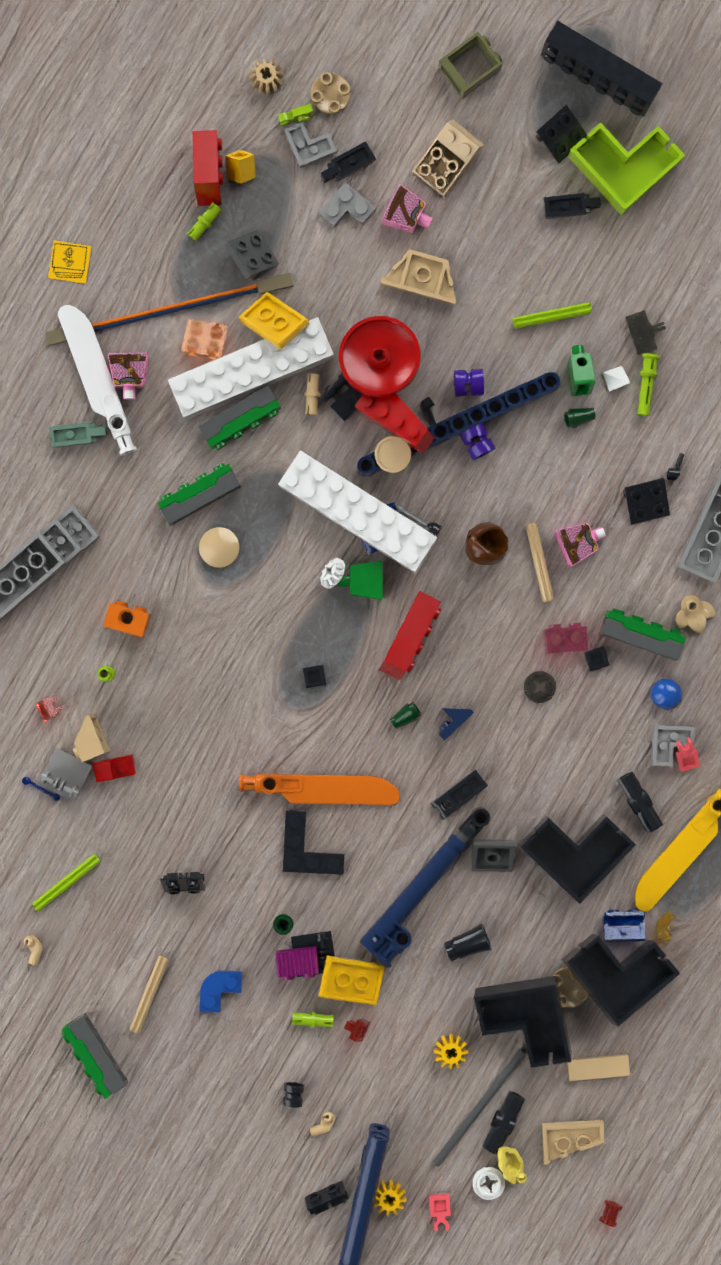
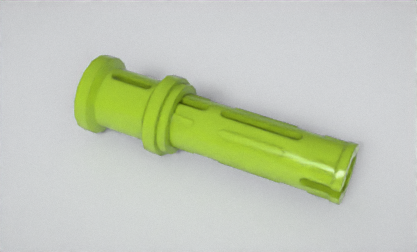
(648, 374)

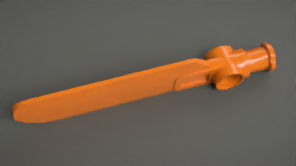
(325, 788)

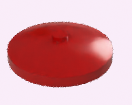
(379, 356)

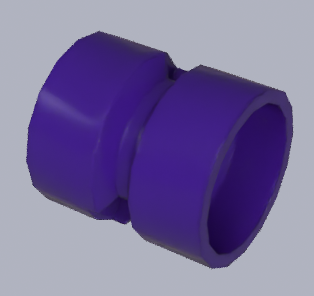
(468, 382)
(480, 448)

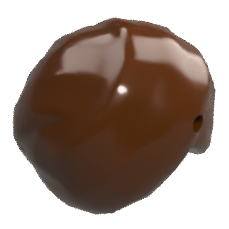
(486, 544)

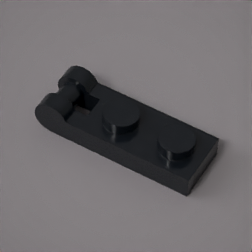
(459, 794)

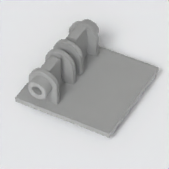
(65, 774)

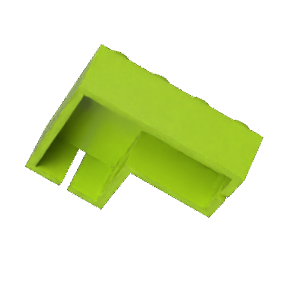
(621, 174)

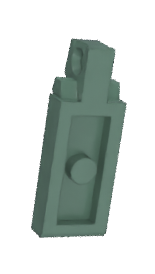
(75, 434)

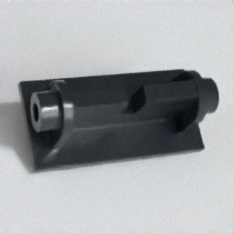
(317, 1201)

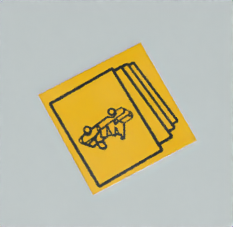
(69, 262)

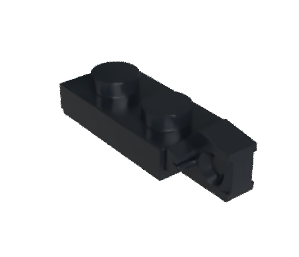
(348, 163)
(569, 205)

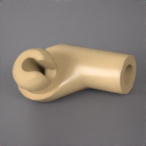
(35, 947)
(325, 1125)

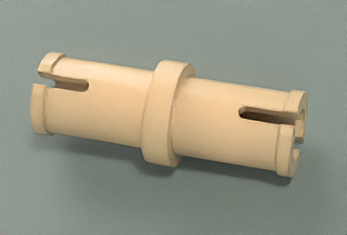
(312, 394)

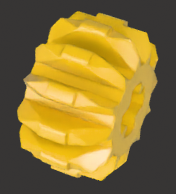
(452, 1058)
(386, 1204)

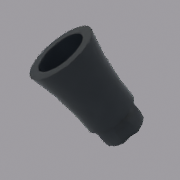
(468, 943)

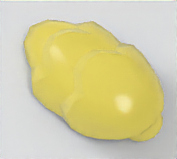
(511, 1165)

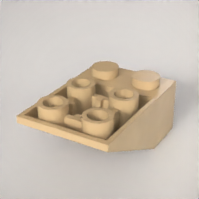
(448, 157)

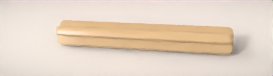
(539, 562)
(149, 994)

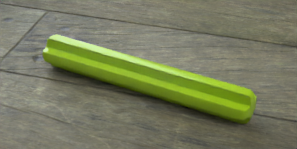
(552, 315)
(66, 882)

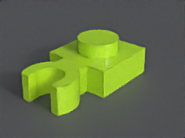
(298, 114)

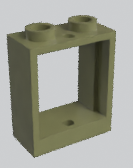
(455, 78)

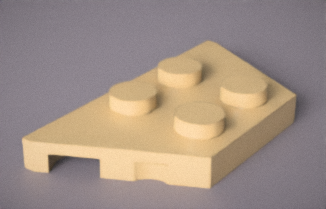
(422, 276)

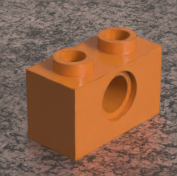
(115, 621)

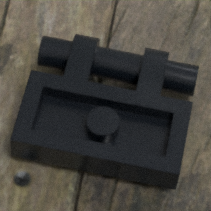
(345, 404)

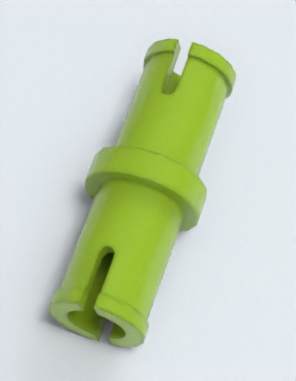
(204, 222)
(109, 677)
(313, 1019)

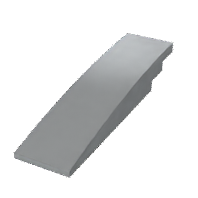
(703, 548)
(43, 558)

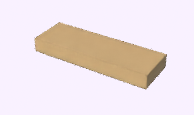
(598, 1067)

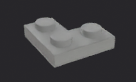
(307, 150)
(346, 201)
(665, 739)

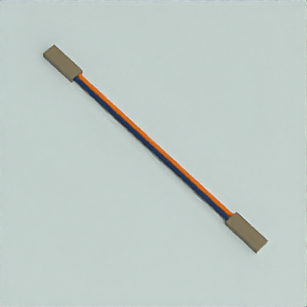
(264, 285)

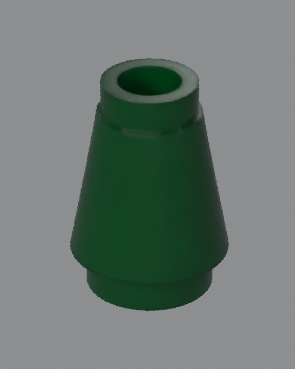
(578, 416)
(406, 715)
(283, 929)

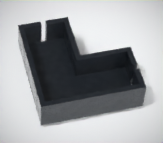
(581, 864)
(617, 986)
(528, 1007)

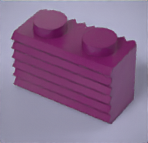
(297, 962)

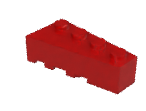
(410, 635)

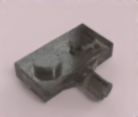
(643, 332)

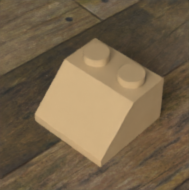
(90, 740)

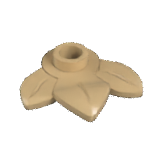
(694, 617)

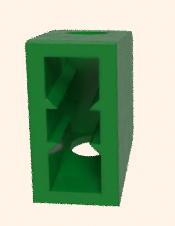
(580, 372)
(365, 580)

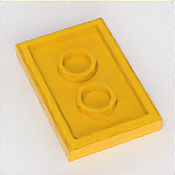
(274, 320)
(351, 980)

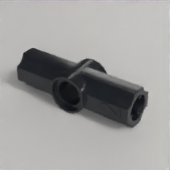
(640, 802)
(503, 1122)

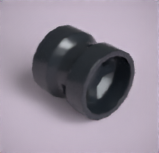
(292, 1096)

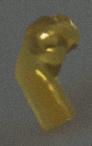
(662, 926)

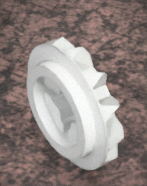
(332, 573)
(483, 1190)

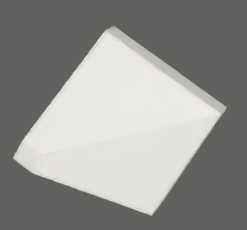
(616, 378)

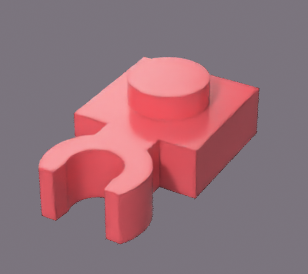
(687, 756)
(440, 1208)

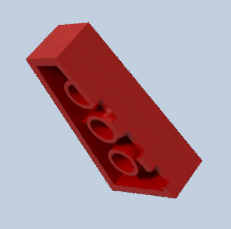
(396, 419)

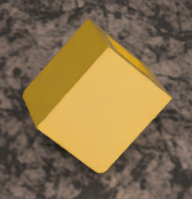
(240, 166)

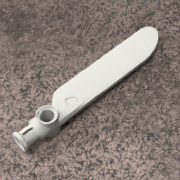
(95, 373)

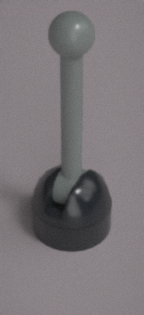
(432, 527)

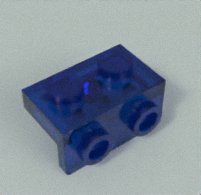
(624, 926)

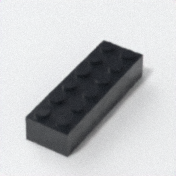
(600, 69)

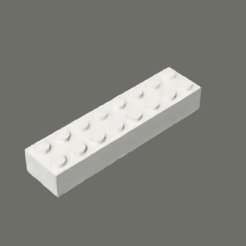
(249, 370)
(358, 512)

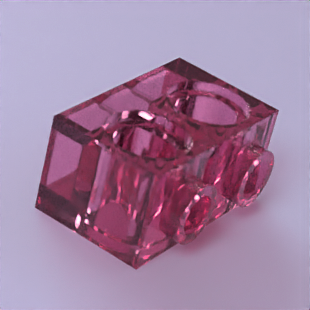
(566, 643)

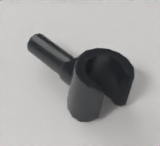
(426, 404)
(673, 474)

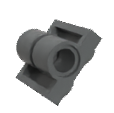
(252, 255)

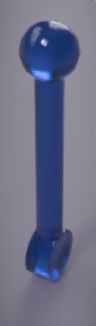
(26, 780)

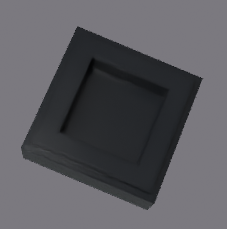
(596, 658)
(314, 676)

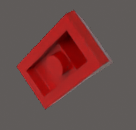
(114, 768)

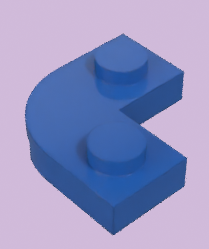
(216, 983)

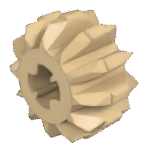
(263, 69)

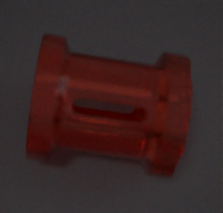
(610, 1213)

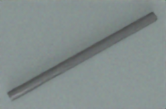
(479, 1107)

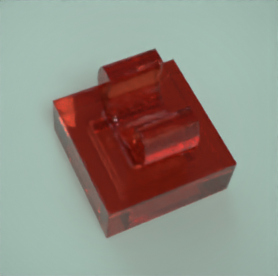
(47, 708)
(357, 1028)

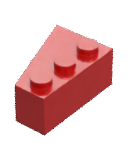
(207, 167)

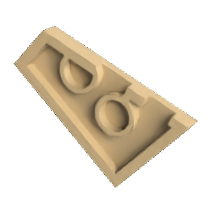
(567, 1137)

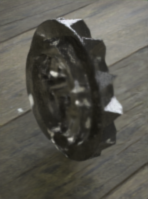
(529, 687)

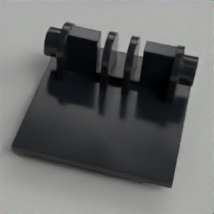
(561, 133)
(647, 501)
(175, 885)
(324, 945)

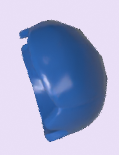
(666, 694)

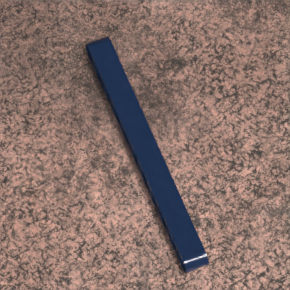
(487, 415)

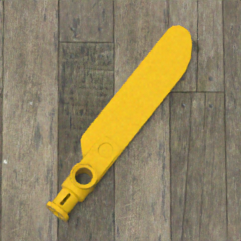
(678, 855)

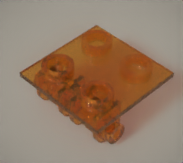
(204, 339)

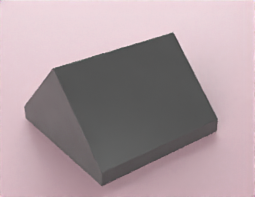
(492, 855)

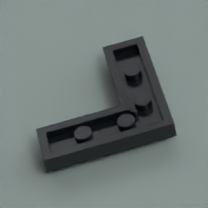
(306, 862)

